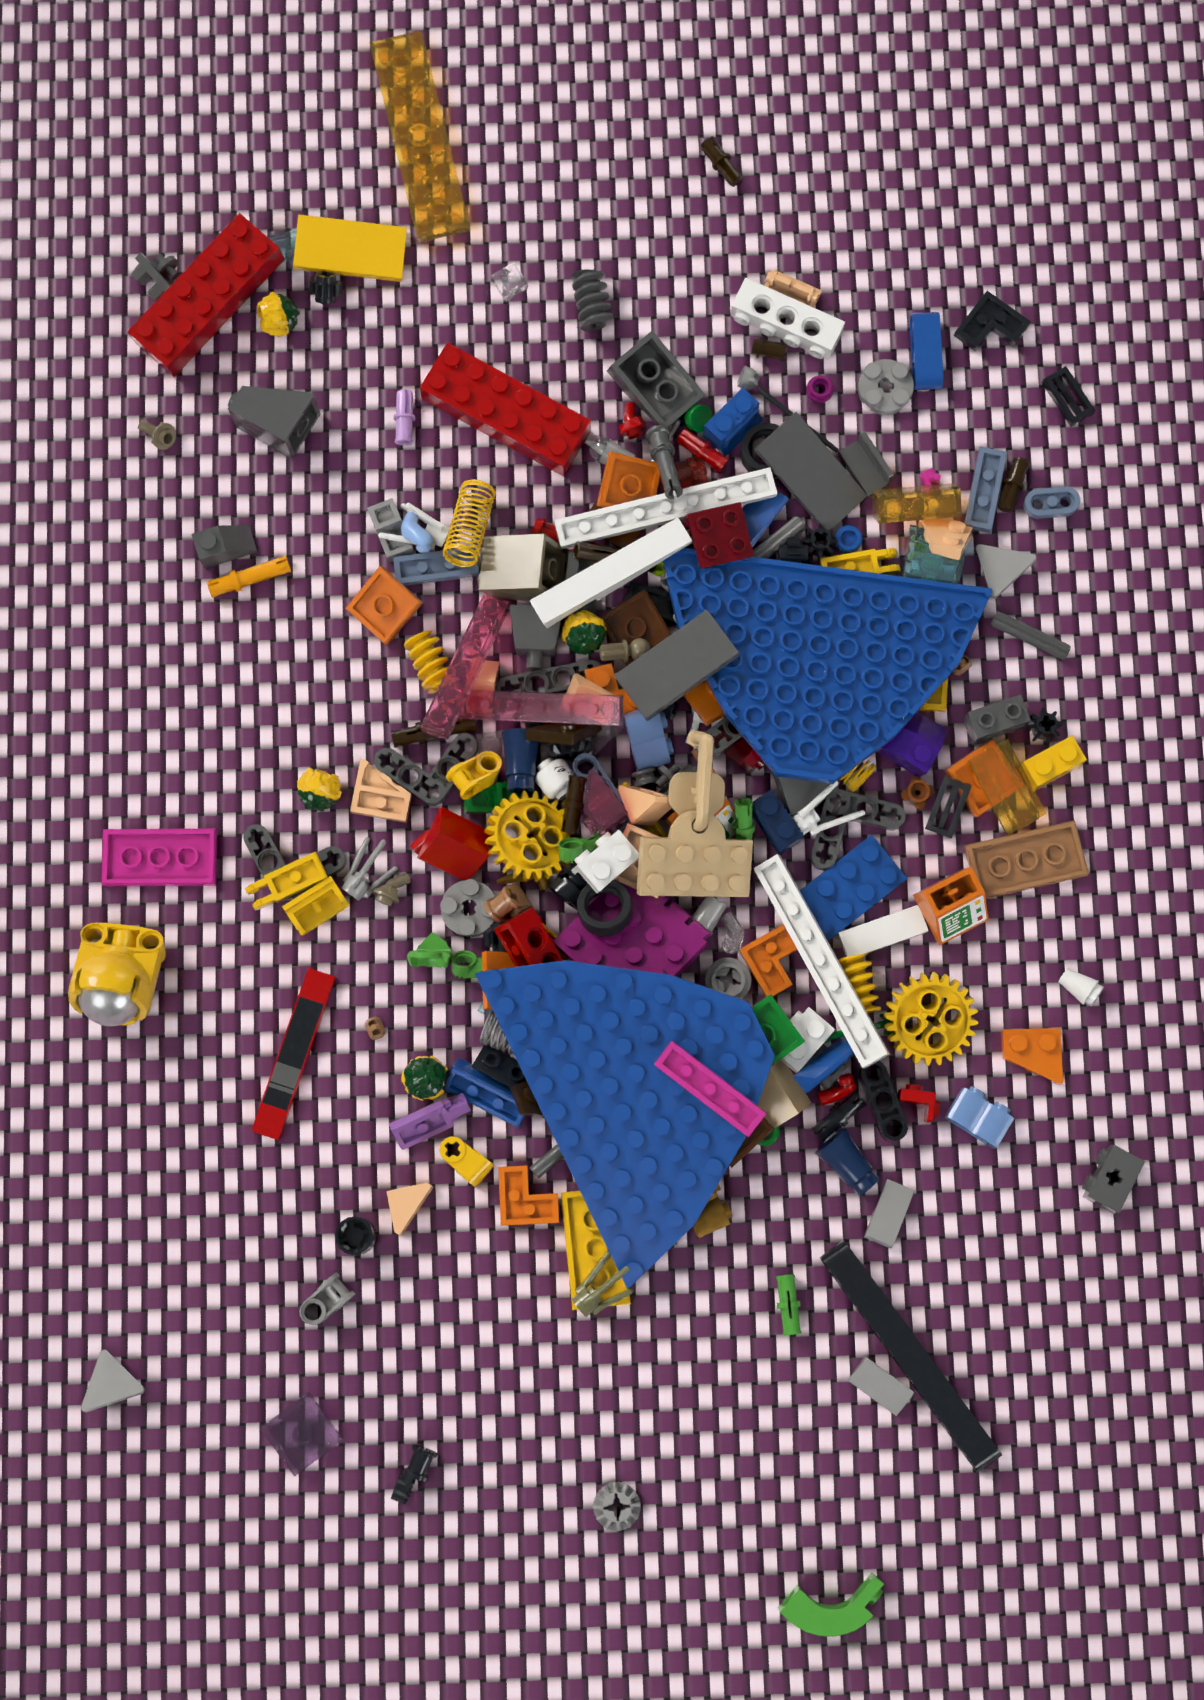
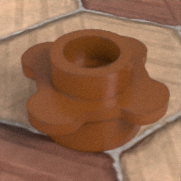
(925, 792)

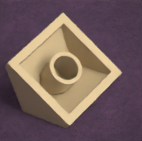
(782, 1095)

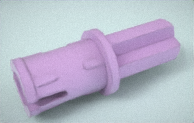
(404, 417)

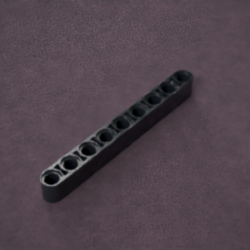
(910, 1356)

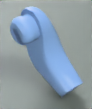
(415, 533)

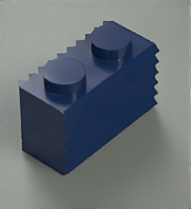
(776, 822)

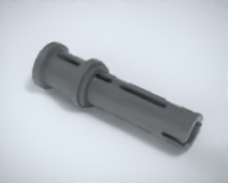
(663, 452)

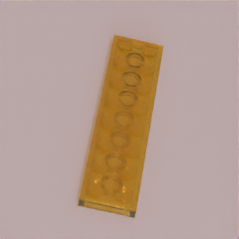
(419, 136)

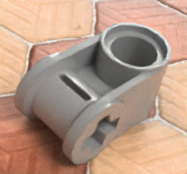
(327, 1299)

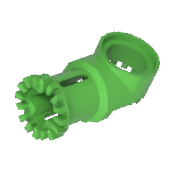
(572, 847)
(465, 971)

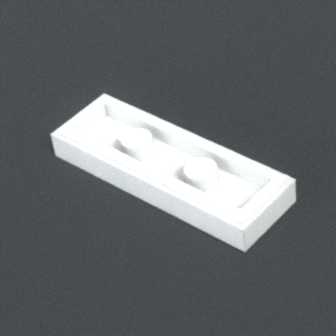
(883, 932)

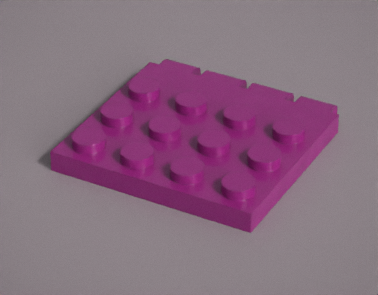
(652, 942)

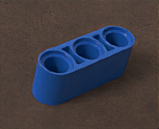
(926, 351)

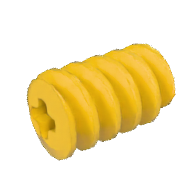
(427, 660)
(854, 968)

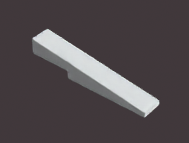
(610, 573)

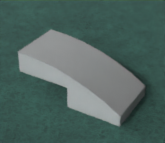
(387, 520)
(889, 1213)

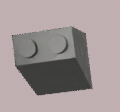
(275, 416)

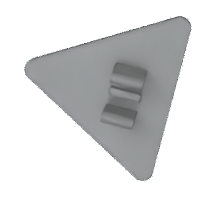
(1002, 566)
(109, 1384)

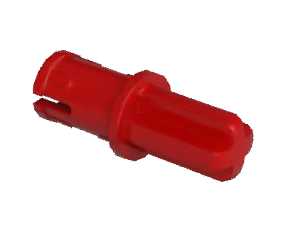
(702, 450)

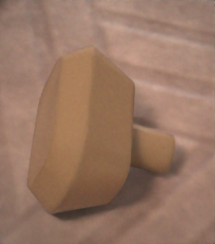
(964, 665)
(375, 1028)

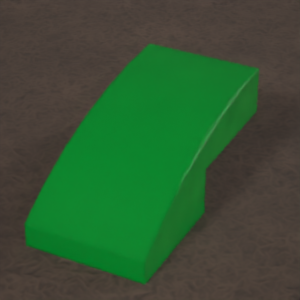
(487, 799)

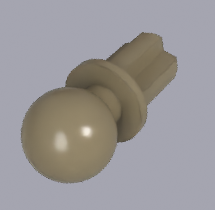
(622, 650)

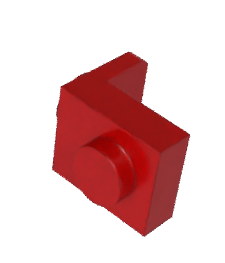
(915, 1095)

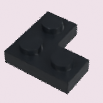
(994, 316)

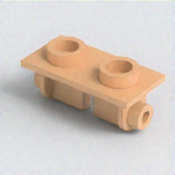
(792, 287)

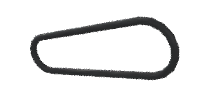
(789, 413)

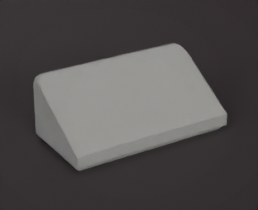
(881, 1386)

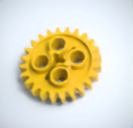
(511, 849)
(951, 1032)

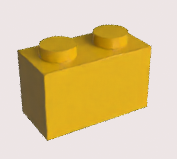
(1053, 763)

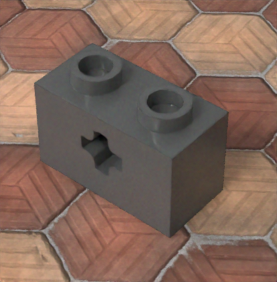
(1126, 1170)

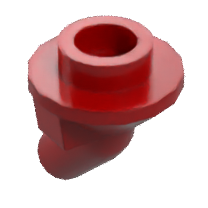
(632, 425)

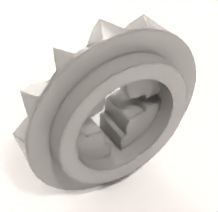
(739, 973)
(606, 1497)

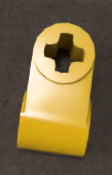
(473, 775)
(469, 1164)

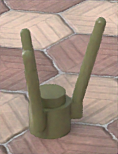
(588, 1299)

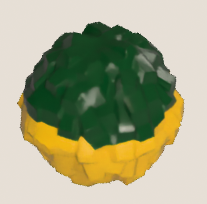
(277, 314)
(583, 632)
(318, 789)
(424, 1077)

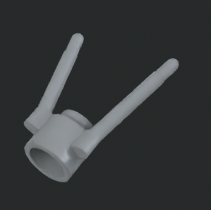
(356, 883)

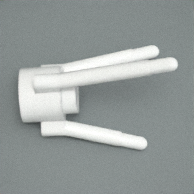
(435, 528)
(808, 818)

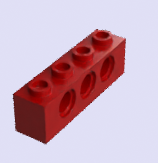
(515, 935)

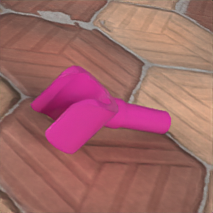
(930, 477)

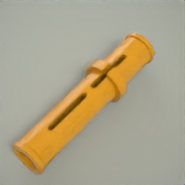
(248, 576)

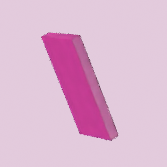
(159, 857)

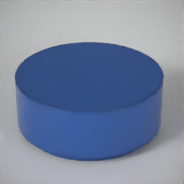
(848, 539)

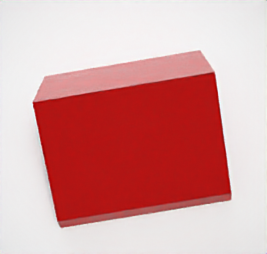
(455, 845)

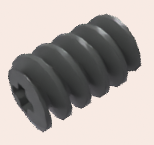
(590, 299)

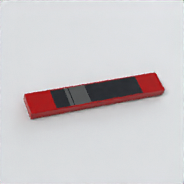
(293, 1054)

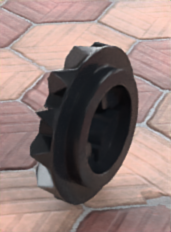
(569, 751)

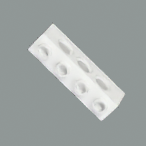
(781, 306)

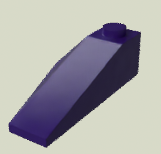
(916, 745)

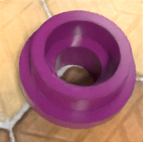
(820, 381)

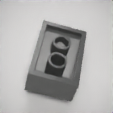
(655, 380)

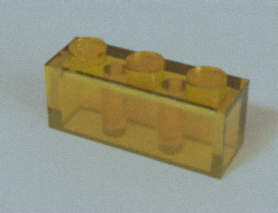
(916, 503)

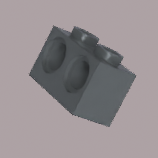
(996, 719)

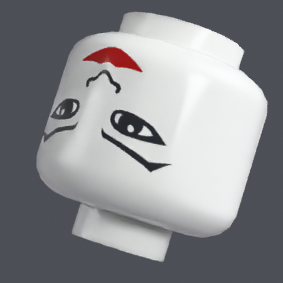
(554, 778)

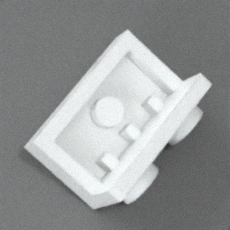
(606, 861)
(815, 1033)

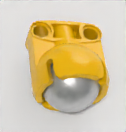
(117, 974)

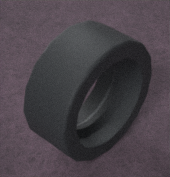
(752, 434)
(610, 927)

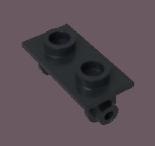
(499, 1066)

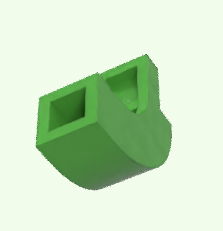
(832, 1619)

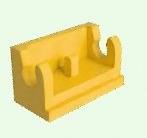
(316, 906)

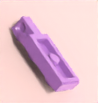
(429, 1120)

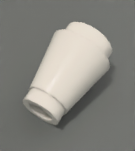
(1081, 986)

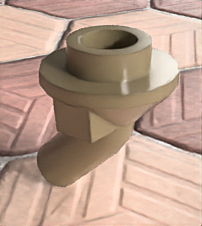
(159, 434)
(387, 893)

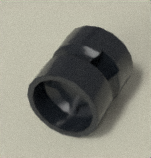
(569, 885)
(355, 1235)

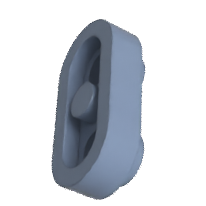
(1050, 502)

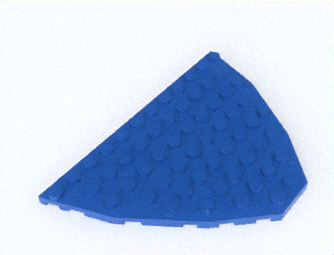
(825, 654)
(626, 1129)

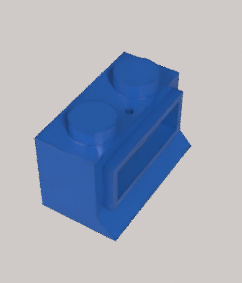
(732, 422)

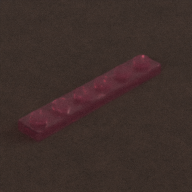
(465, 667)
(544, 707)

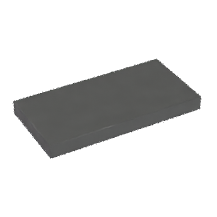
(810, 472)
(677, 665)

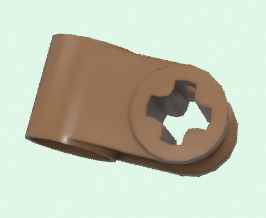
(507, 903)

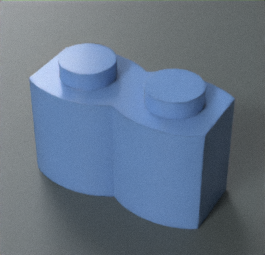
(648, 740)
(979, 1117)

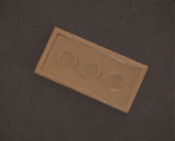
(1028, 859)

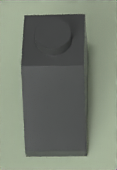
(223, 544)

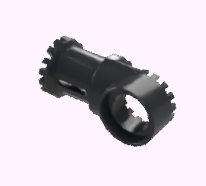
(416, 1470)

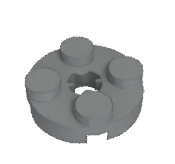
(893, 373)
(452, 908)

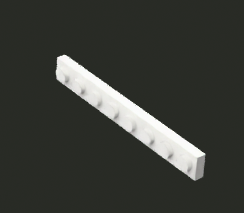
(661, 510)
(821, 961)

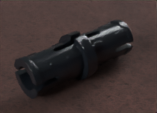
(838, 1116)

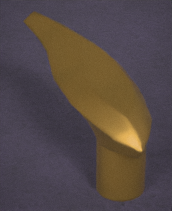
(543, 883)

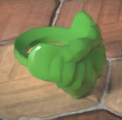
(431, 952)

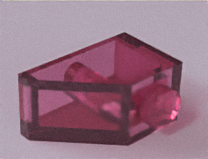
(601, 806)

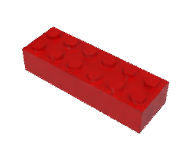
(206, 295)
(505, 409)

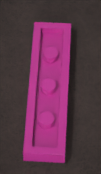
(710, 1088)

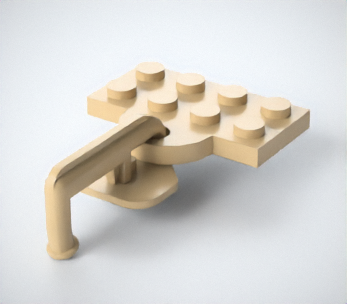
(702, 860)

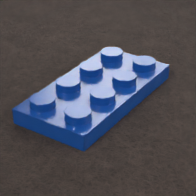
(852, 886)

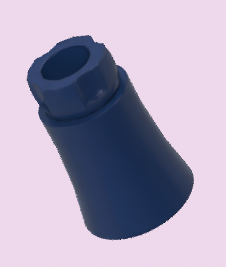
(519, 760)
(848, 1162)

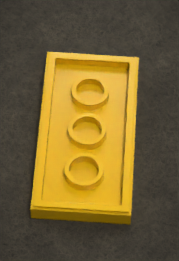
(349, 248)
(586, 1248)

